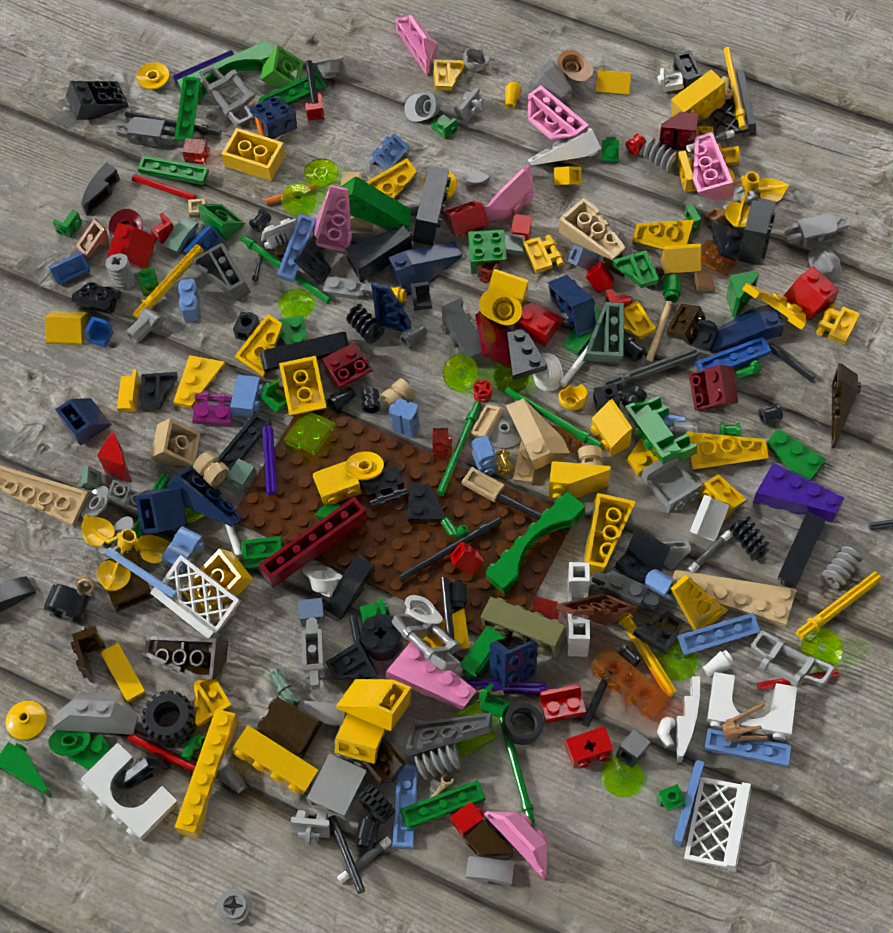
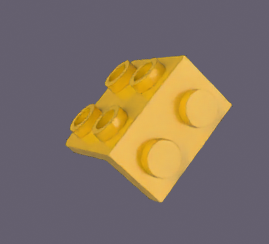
(336, 484)

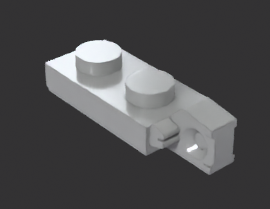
(346, 288)

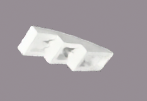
(686, 723)

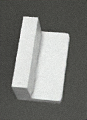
(709, 518)

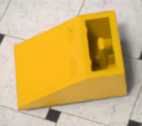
(376, 701)

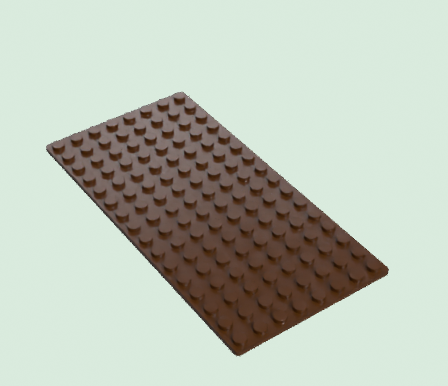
(387, 536)

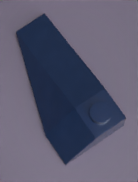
(388, 308)

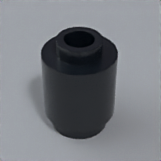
(458, 594)
(367, 832)

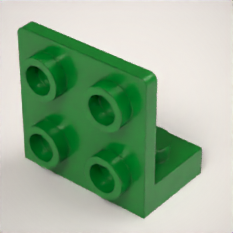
(486, 248)

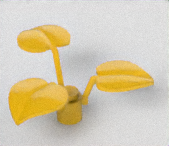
(768, 189)
(112, 574)

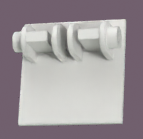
(271, 232)

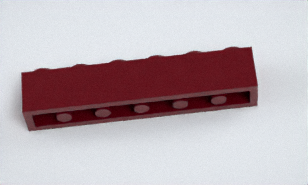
(313, 542)

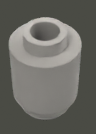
(680, 428)

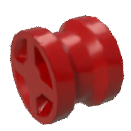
(635, 144)
(482, 386)

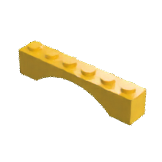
(196, 801)

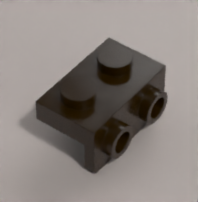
(387, 765)

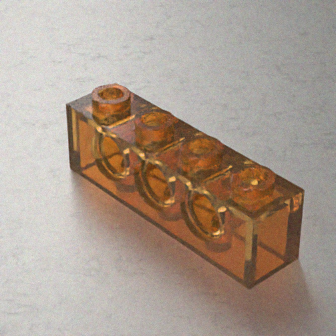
(610, 659)

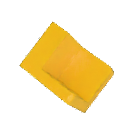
(567, 176)

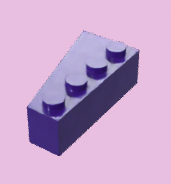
(797, 494)

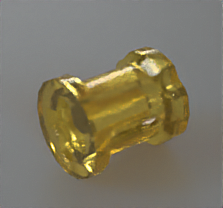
(504, 462)

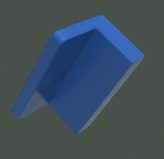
(206, 238)
(69, 268)

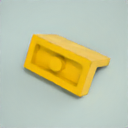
(613, 81)
(129, 392)

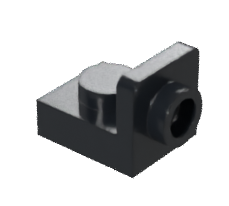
(706, 335)

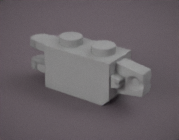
(816, 229)
(313, 652)

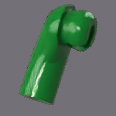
(754, 368)
(453, 531)

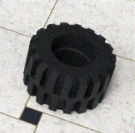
(161, 705)

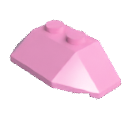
(418, 41)
(552, 116)
(511, 196)
(523, 838)

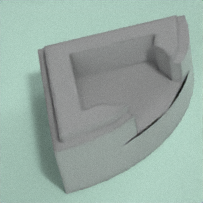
(477, 177)

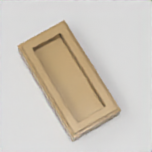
(487, 421)
(483, 484)

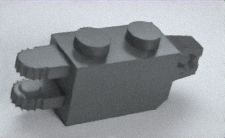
(147, 132)
(626, 590)

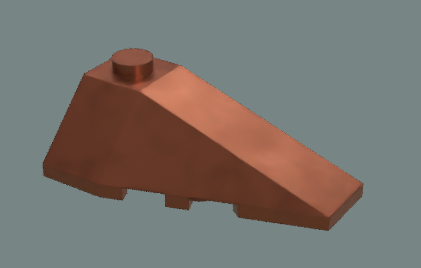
(599, 608)

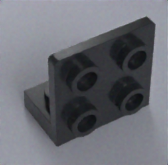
(642, 556)

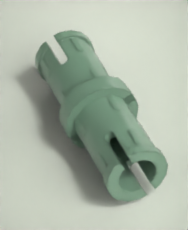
(283, 687)

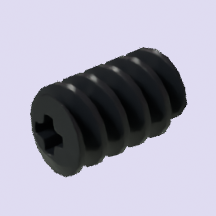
(364, 323)
(749, 539)

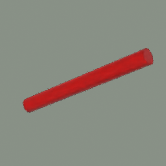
(163, 187)
(771, 683)
(161, 752)

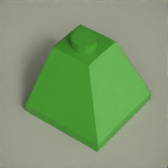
(281, 68)

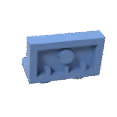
(390, 153)

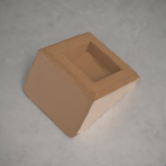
(718, 215)
(703, 282)

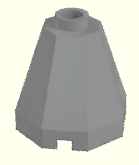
(553, 80)

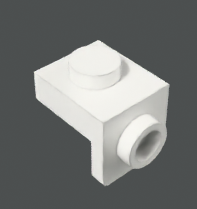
(671, 81)

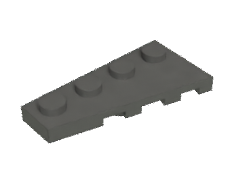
(438, 733)

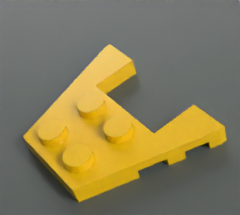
(780, 303)

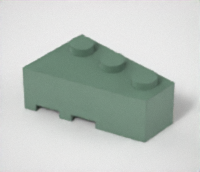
(608, 335)

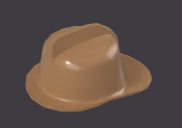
(575, 66)

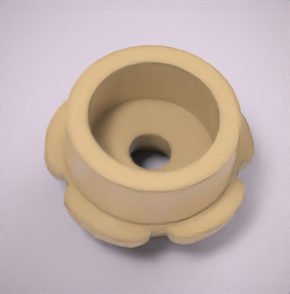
(85, 589)

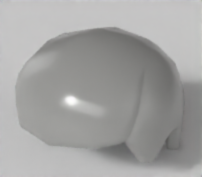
(475, 59)

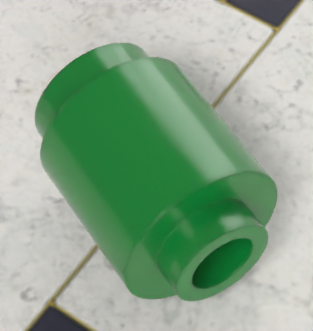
(672, 287)

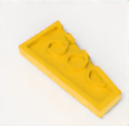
(725, 450)

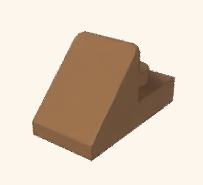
(93, 236)

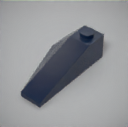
(422, 263)
(750, 325)
(203, 498)

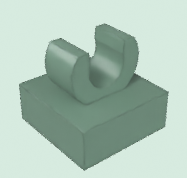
(90, 478)

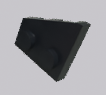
(726, 239)
(313, 261)
(156, 388)
(423, 504)
(660, 632)
(352, 664)
(140, 772)

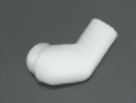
(664, 730)

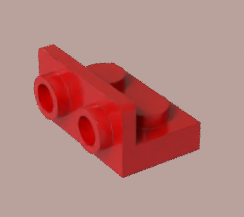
(562, 703)

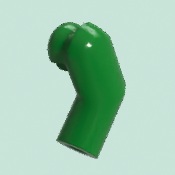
(193, 744)

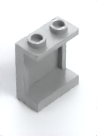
(671, 484)
(337, 786)

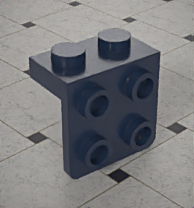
(276, 117)
(512, 665)

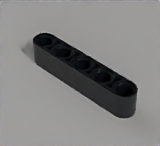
(319, 347)

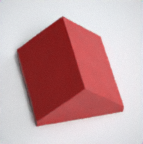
(113, 459)

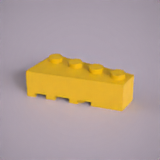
(605, 528)
(274, 760)

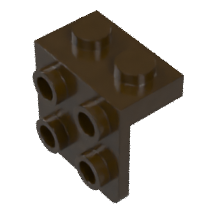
(83, 643)

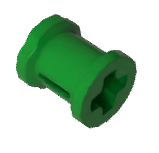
(731, 430)

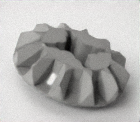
(227, 900)

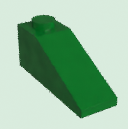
(20, 766)

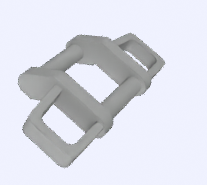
(223, 82)
(416, 633)
(780, 646)

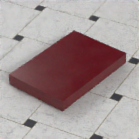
(493, 340)

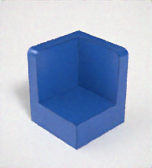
(99, 331)

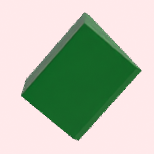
(221, 219)
(736, 296)

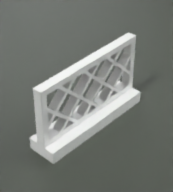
(190, 614)
(736, 829)

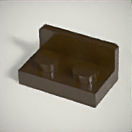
(686, 322)

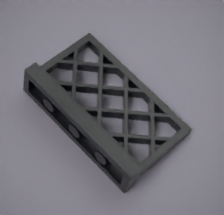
(746, 105)

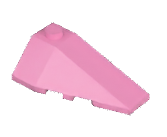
(710, 170)

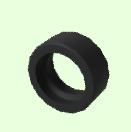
(531, 712)

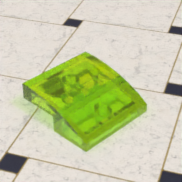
(309, 432)

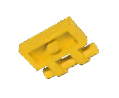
(538, 255)
(843, 325)

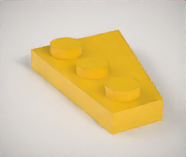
(394, 179)
(663, 233)
(263, 338)
(196, 378)
(696, 604)

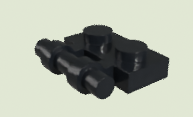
(385, 482)

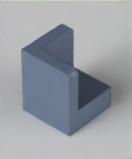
(583, 257)
(310, 608)

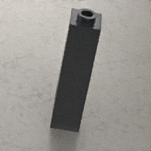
(373, 254)
(801, 550)

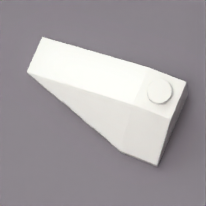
(574, 147)

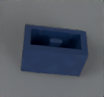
(82, 419)
(160, 510)

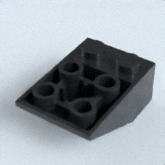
(95, 98)

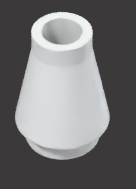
(719, 663)

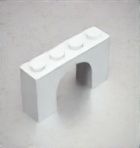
(578, 627)
(775, 724)
(140, 819)

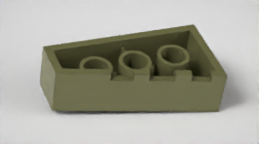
(525, 626)

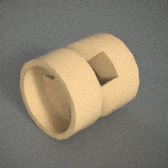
(401, 390)
(590, 455)
(210, 467)

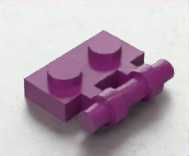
(212, 414)

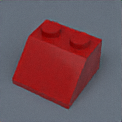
(466, 218)
(134, 244)
(812, 293)
(539, 323)

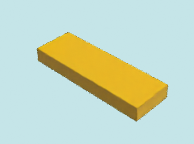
(123, 672)

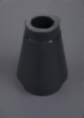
(340, 399)

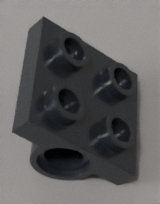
(97, 297)

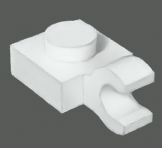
(738, 196)

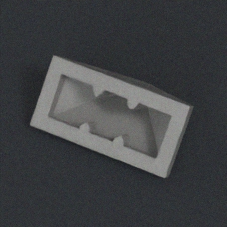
(678, 551)

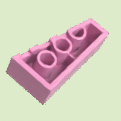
(425, 677)

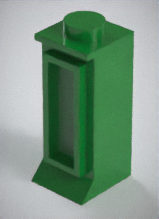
(478, 657)

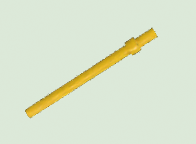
(740, 112)

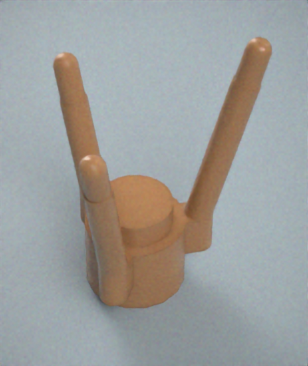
(733, 732)

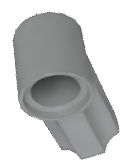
(147, 321)

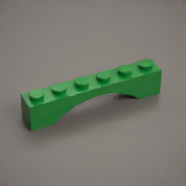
(248, 59)
(562, 514)

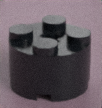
(66, 603)
(377, 627)

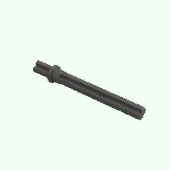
(628, 377)

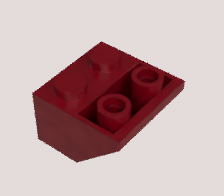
(679, 131)
(346, 365)
(713, 387)

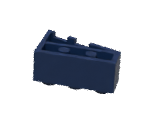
(574, 302)

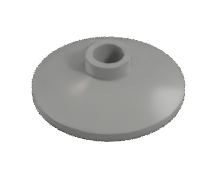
(505, 438)
(96, 502)

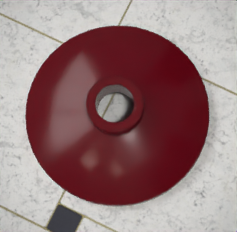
(125, 217)

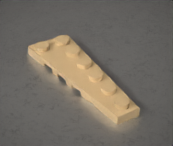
(44, 495)
(766, 601)

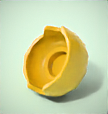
(573, 397)

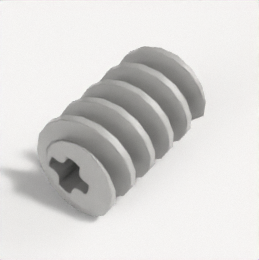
(659, 155)
(120, 271)
(841, 567)
(438, 762)

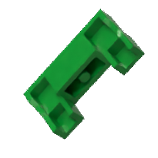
(655, 434)

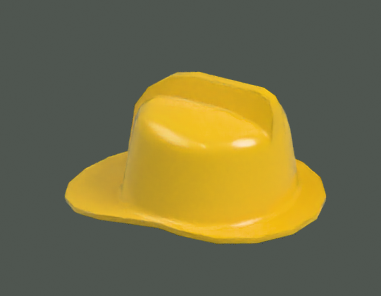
(500, 307)

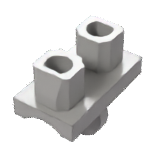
(472, 104)
(310, 828)

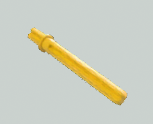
(169, 281)
(839, 605)
(648, 657)

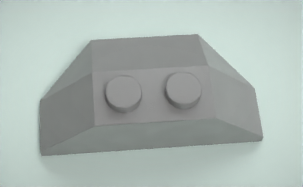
(97, 714)

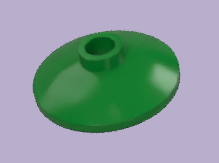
(68, 742)

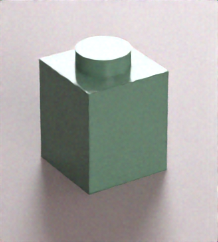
(241, 476)

